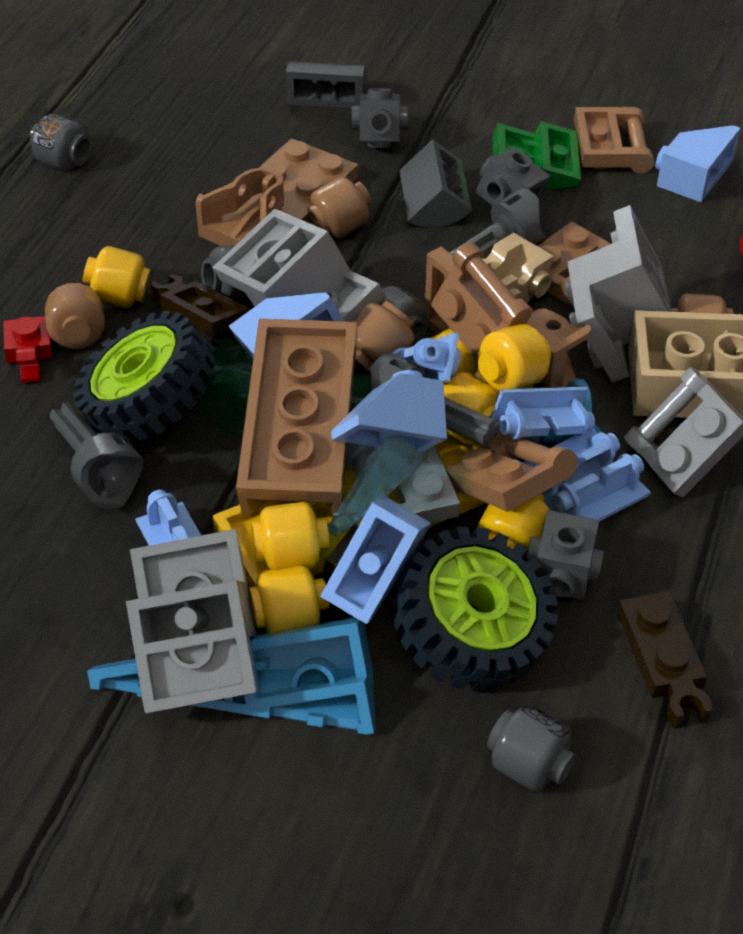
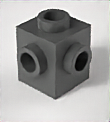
(379, 102)
(507, 174)
(567, 562)

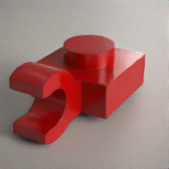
(27, 343)

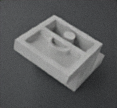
(293, 259)
(610, 287)
(192, 621)

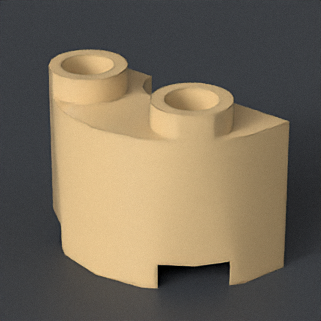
(521, 266)

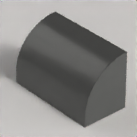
(325, 84)
(435, 187)

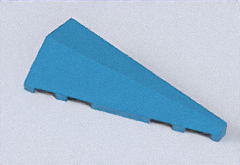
(301, 674)

